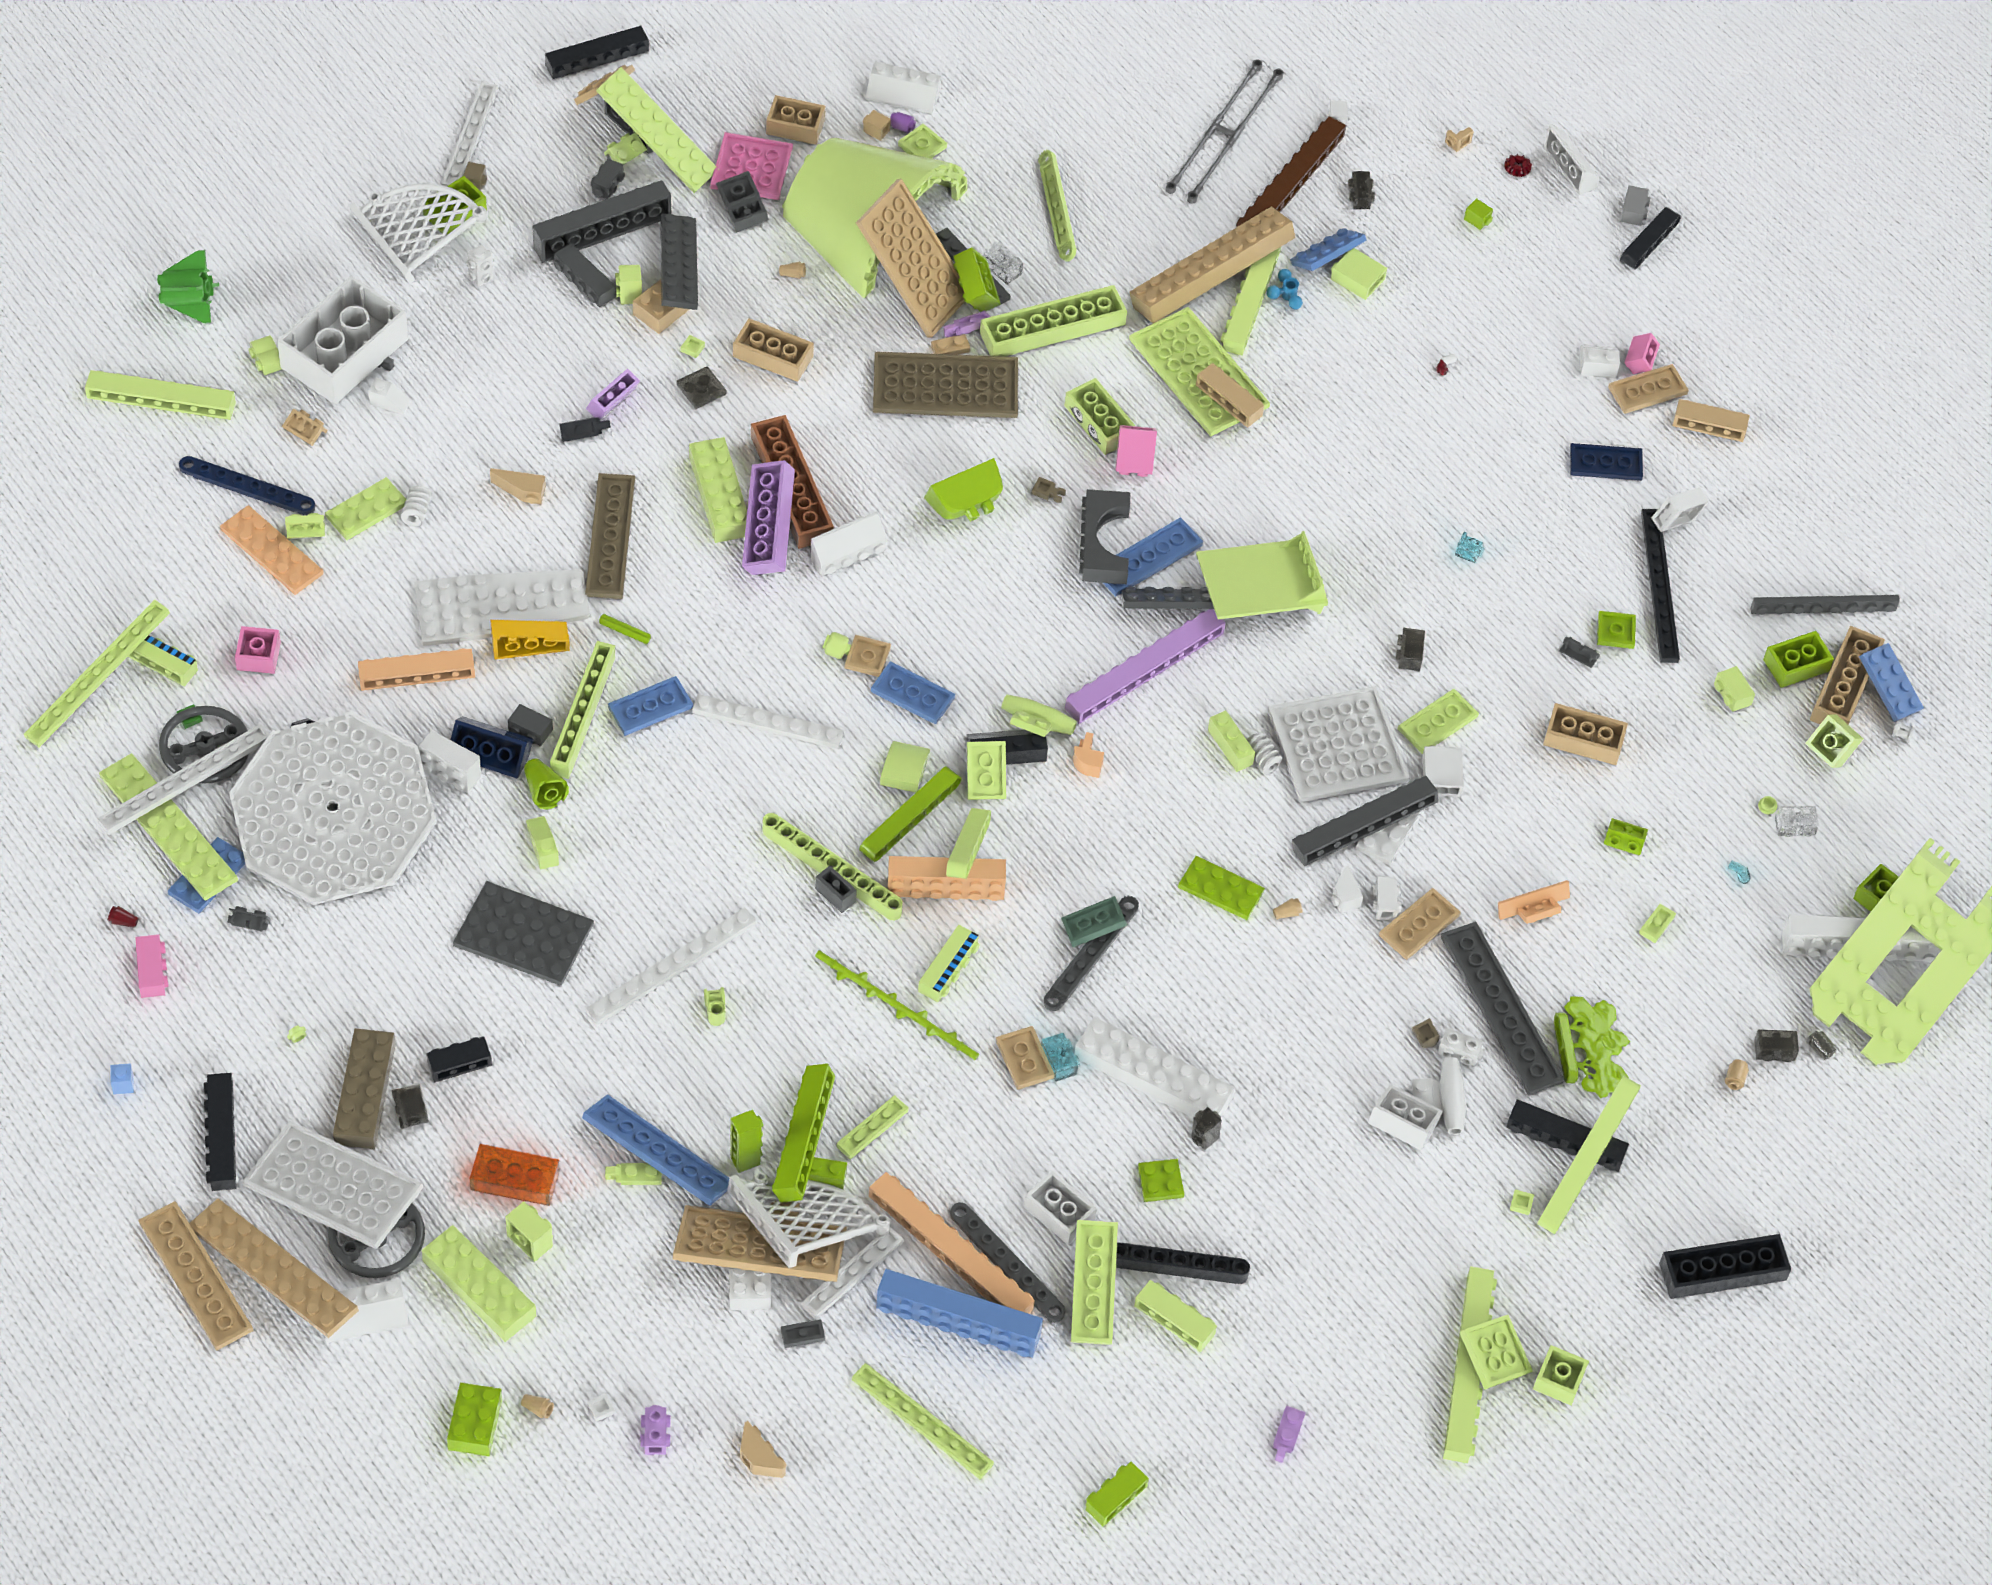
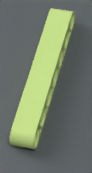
(968, 843)

